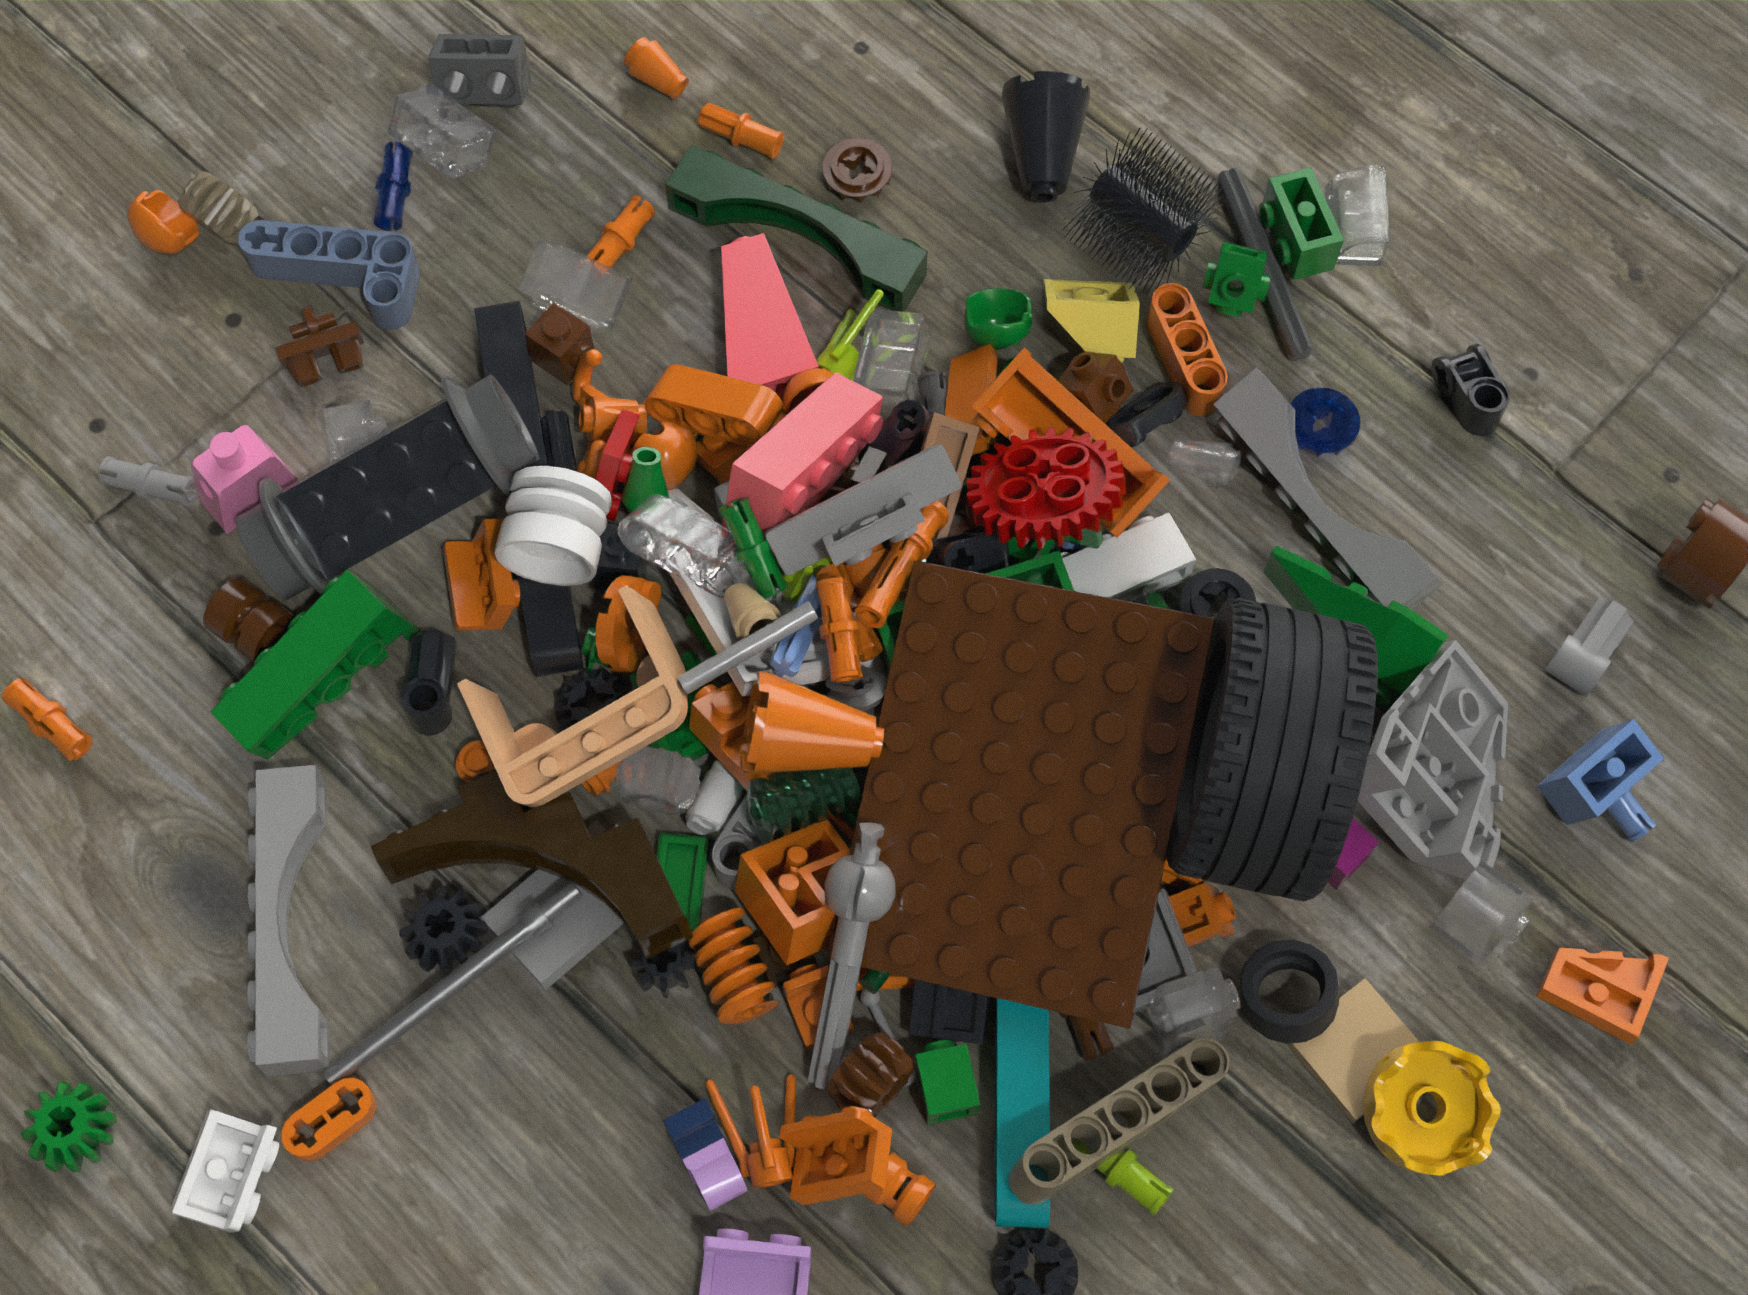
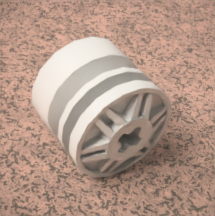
(553, 526)

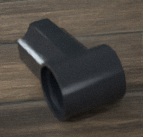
(430, 680)

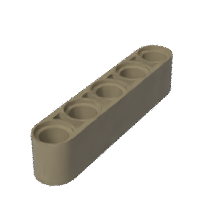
(1104, 1135)

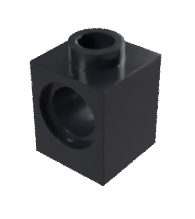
(616, 560)

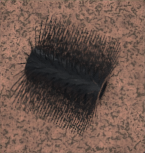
(1143, 211)

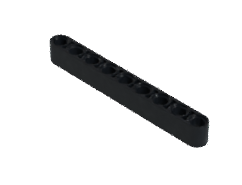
(546, 607)

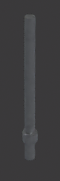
(534, 921)

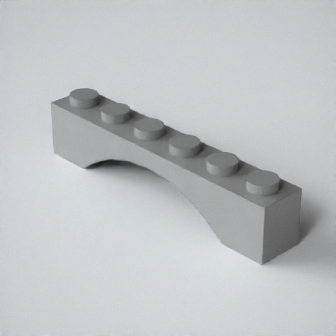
(1267, 425)
(289, 819)

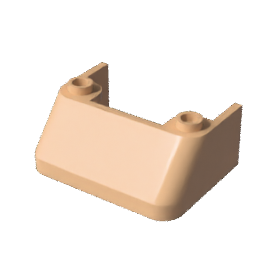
(542, 765)

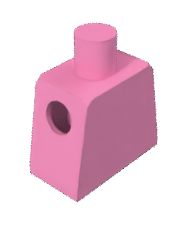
(231, 472)

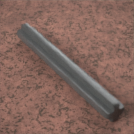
(1253, 235)

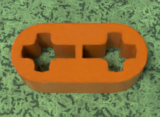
(337, 1128)

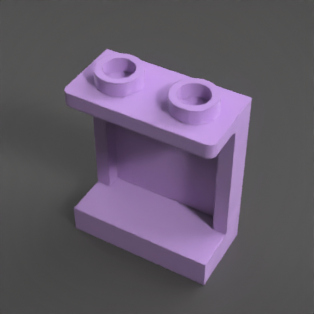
(754, 1267)

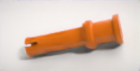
(898, 566)

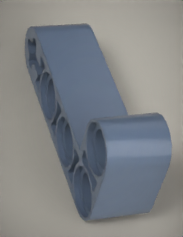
(278, 251)

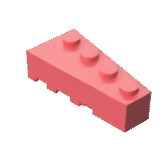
(806, 451)

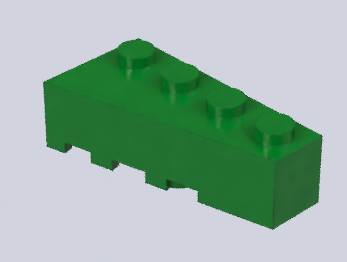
(311, 664)

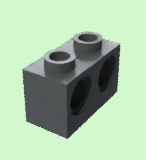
(480, 62)

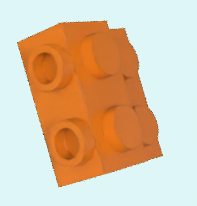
(719, 724)

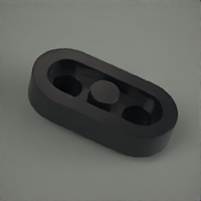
(1148, 411)

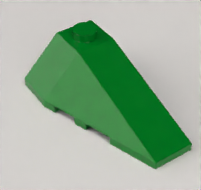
(1401, 636)

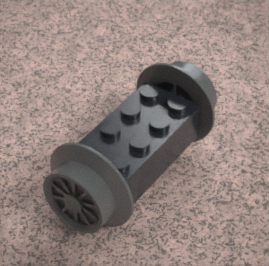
(386, 488)

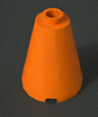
(804, 730)

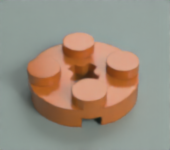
(616, 634)

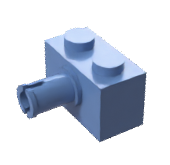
(1601, 779)

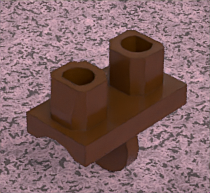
(302, 354)

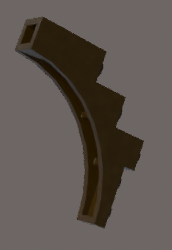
(550, 838)

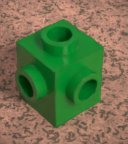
(1239, 264)

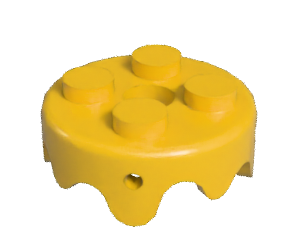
(1464, 1114)

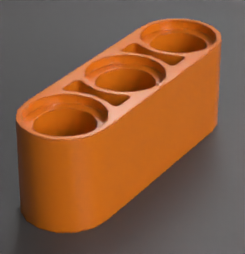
(1186, 330)
(714, 404)

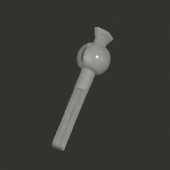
(858, 892)

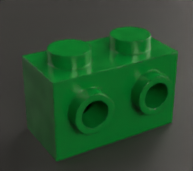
(1301, 224)

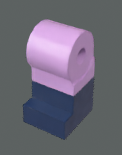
(705, 1154)

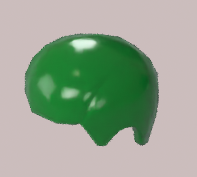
(998, 317)

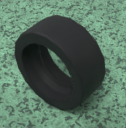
(1283, 956)

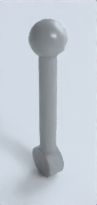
(871, 1000)

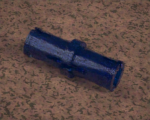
(393, 186)

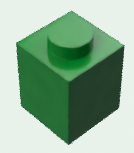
(946, 1082)

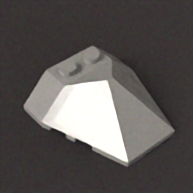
(1436, 766)

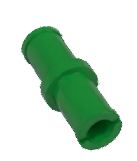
(753, 547)

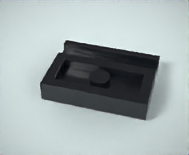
(948, 1013)

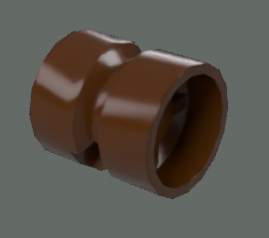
(246, 618)

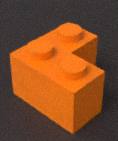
(786, 889)

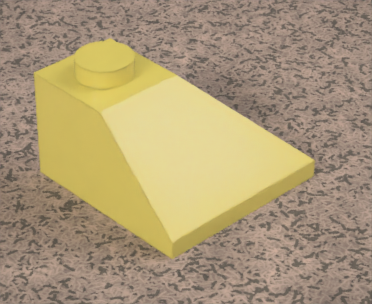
(1096, 314)

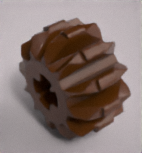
(871, 1074)

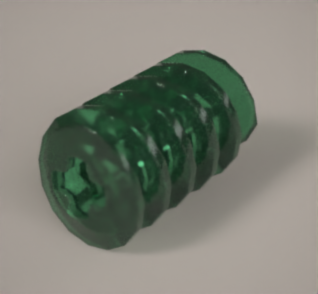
(798, 794)

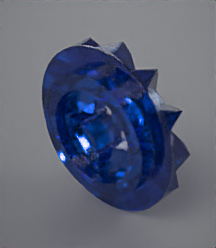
(1320, 403)

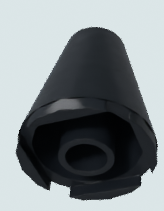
(1045, 129)

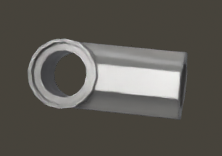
(1587, 653)

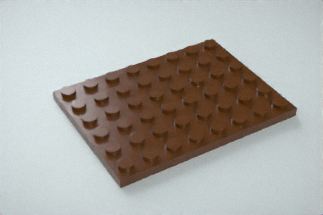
(1029, 787)

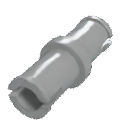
(147, 481)

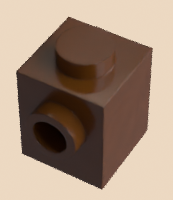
(558, 342)

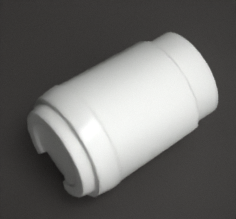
(716, 802)

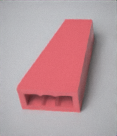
(760, 320)

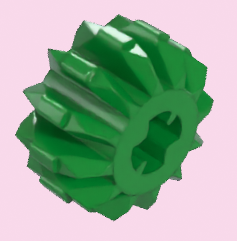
(50, 1132)

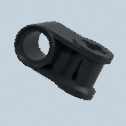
(1472, 381)
(899, 435)
(970, 552)

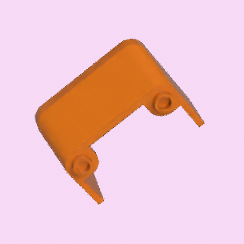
(1031, 398)

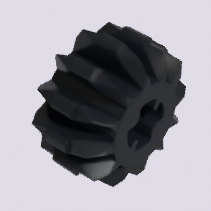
(440, 914)

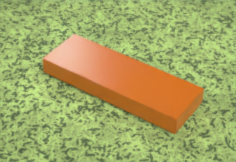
(968, 379)

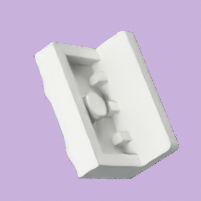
(225, 1172)

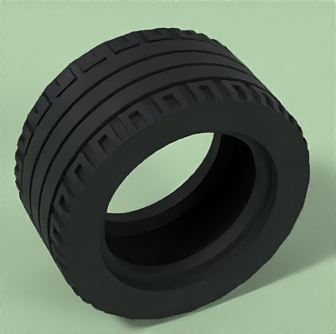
(1275, 750)

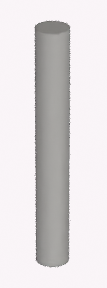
(747, 647)

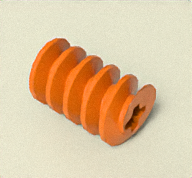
(729, 968)

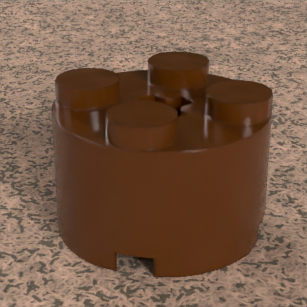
(1711, 553)

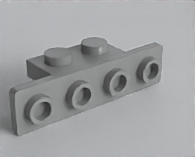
(865, 514)

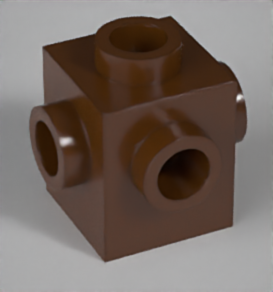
(1097, 382)

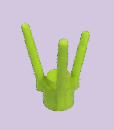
(839, 353)

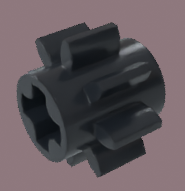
(675, 969)

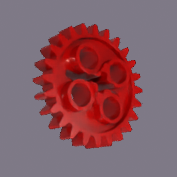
(1046, 487)

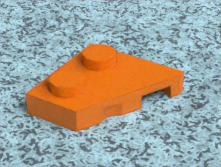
(1604, 988)

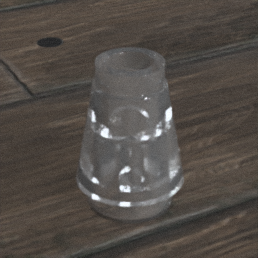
(1208, 461)

